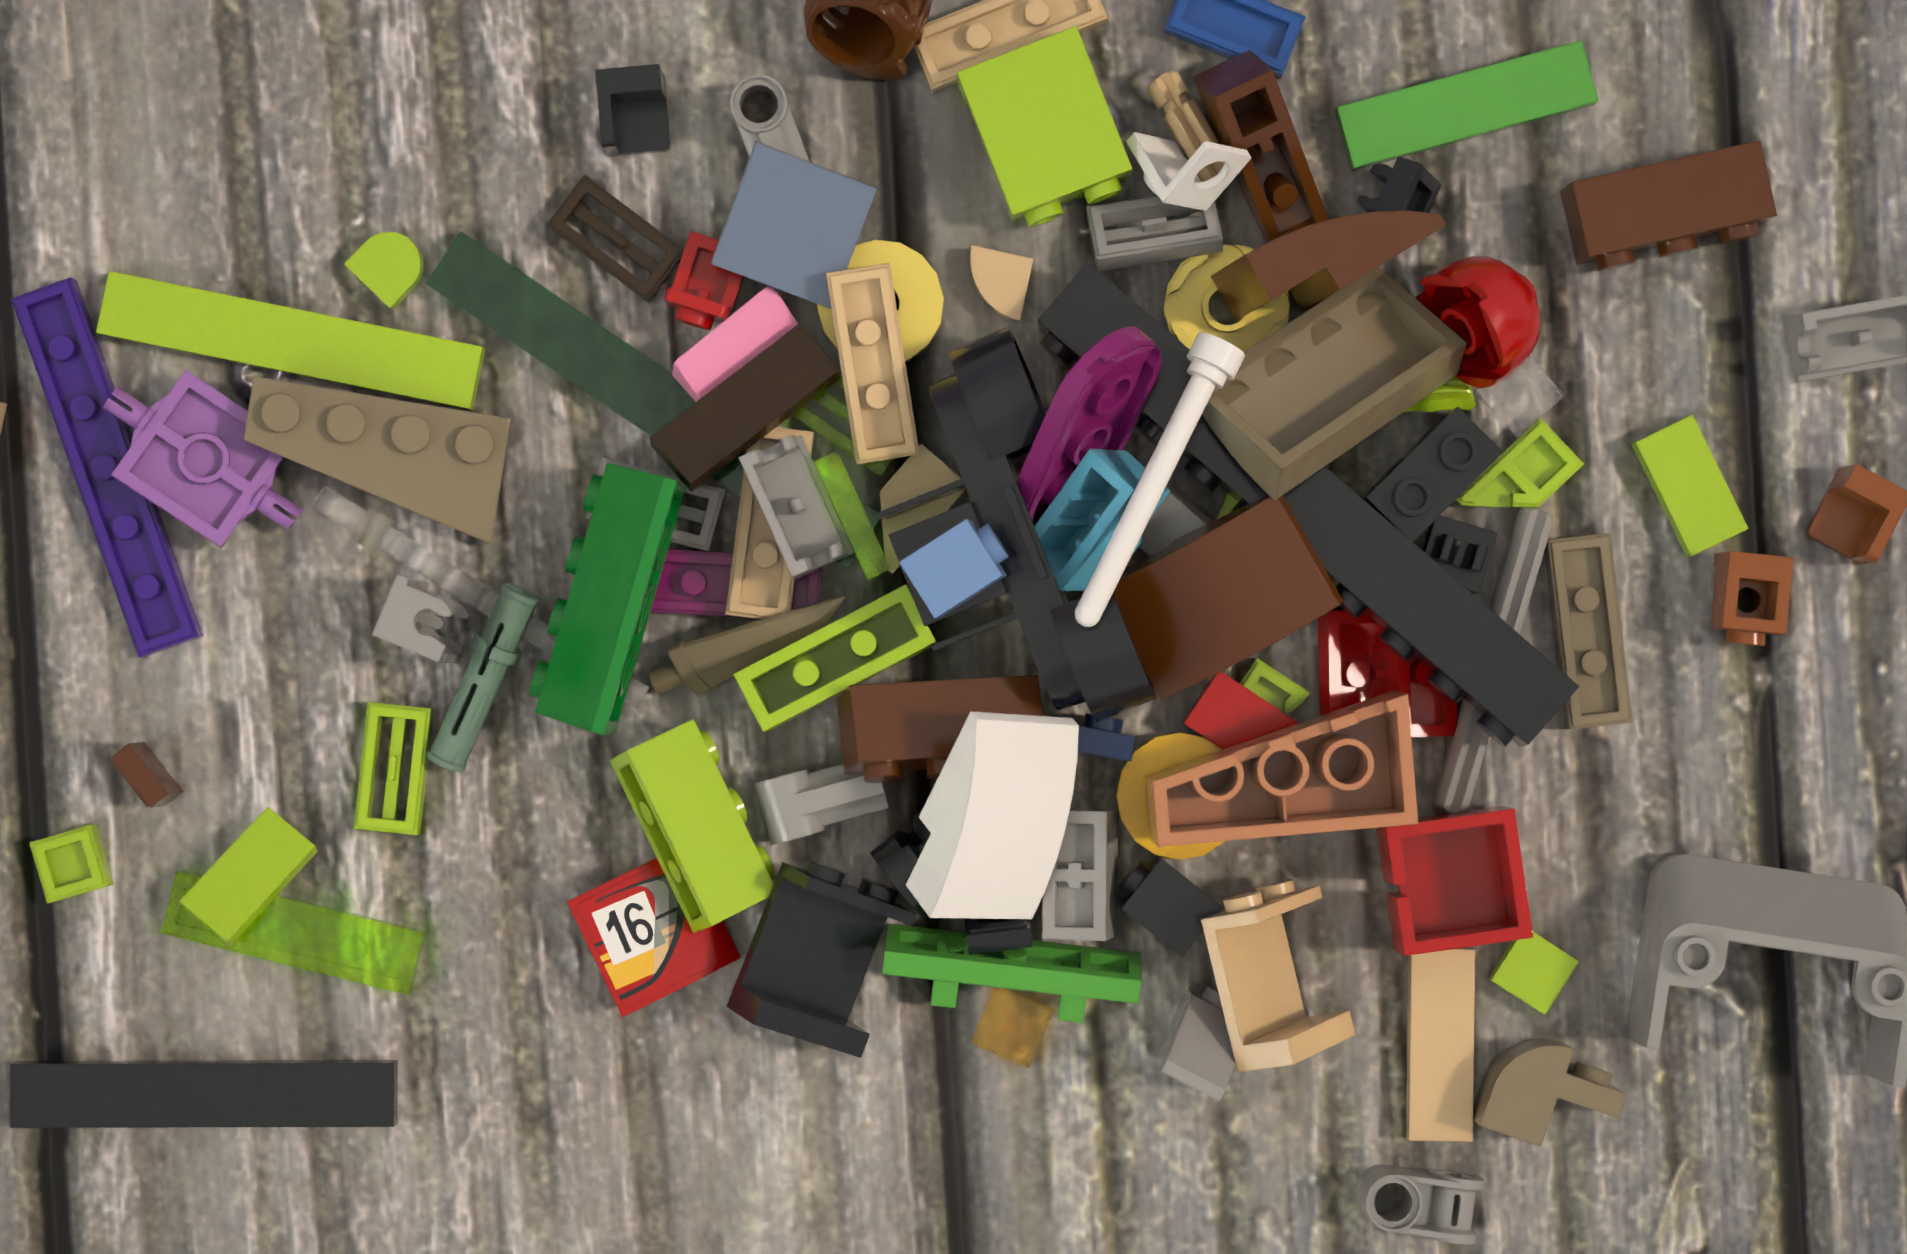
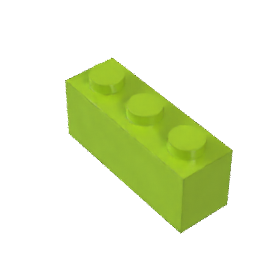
(834, 659)
(695, 825)

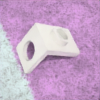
(1176, 178)

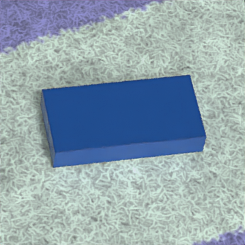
(1236, 27)

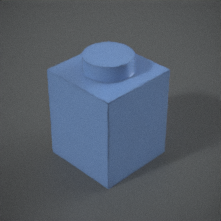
(956, 566)

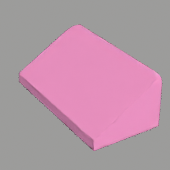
(734, 343)

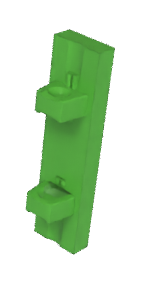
(1046, 967)

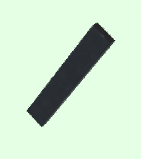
(203, 1094)

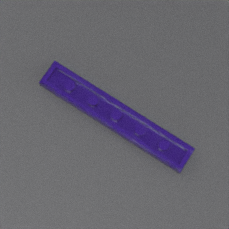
(95, 442)

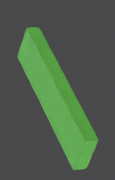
(1466, 105)

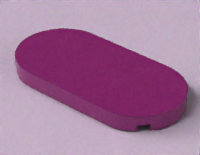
(1090, 411)

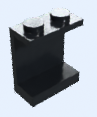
(814, 955)

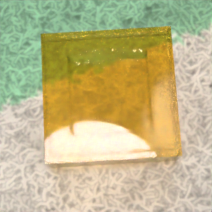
(1012, 1025)

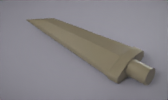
(719, 655)

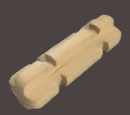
(1183, 118)

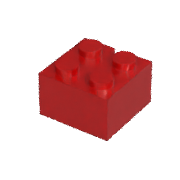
(1455, 881)

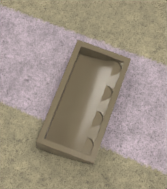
(1331, 380)

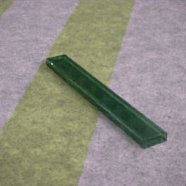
(571, 344)

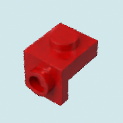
(700, 289)

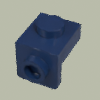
(1105, 738)

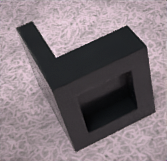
(633, 110)

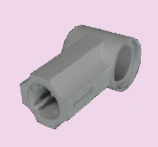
(777, 132)
(807, 801)

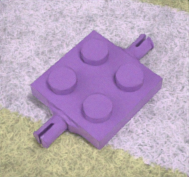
(195, 461)

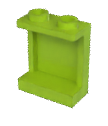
(1045, 127)

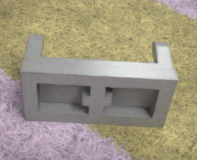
(1848, 338)
(796, 506)
(412, 620)
(1084, 881)

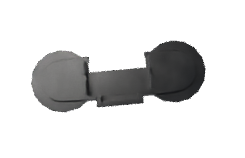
(989, 419)

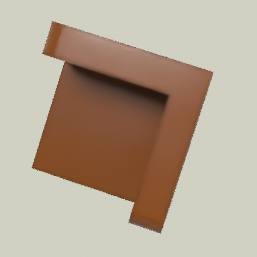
(1858, 514)

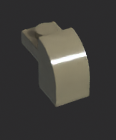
(1528, 1080)

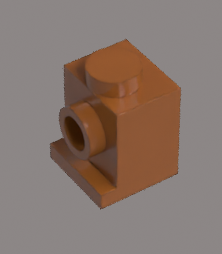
(1770, 584)

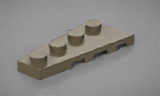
(401, 451)

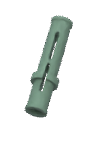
(493, 655)

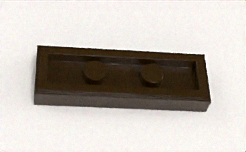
(745, 407)

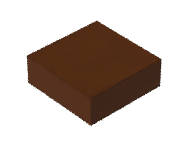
(146, 775)

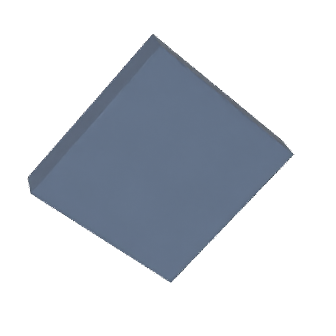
(792, 223)

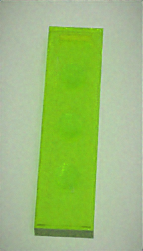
(312, 939)

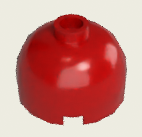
(1489, 310)

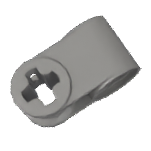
(1432, 1204)

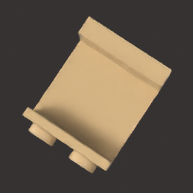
(1260, 981)

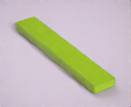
(290, 340)

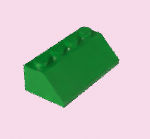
(609, 598)

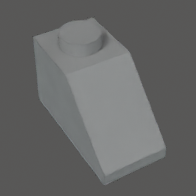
(1198, 1045)

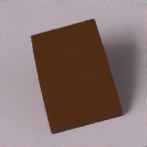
(1321, 258)
(1223, 594)

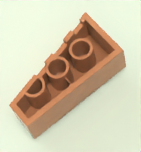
(1304, 779)

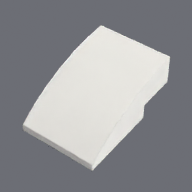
(997, 817)

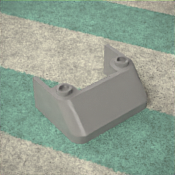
(1706, 901)

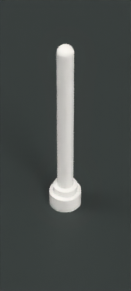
(1211, 364)

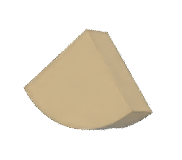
(1001, 280)

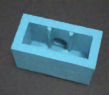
(1087, 513)

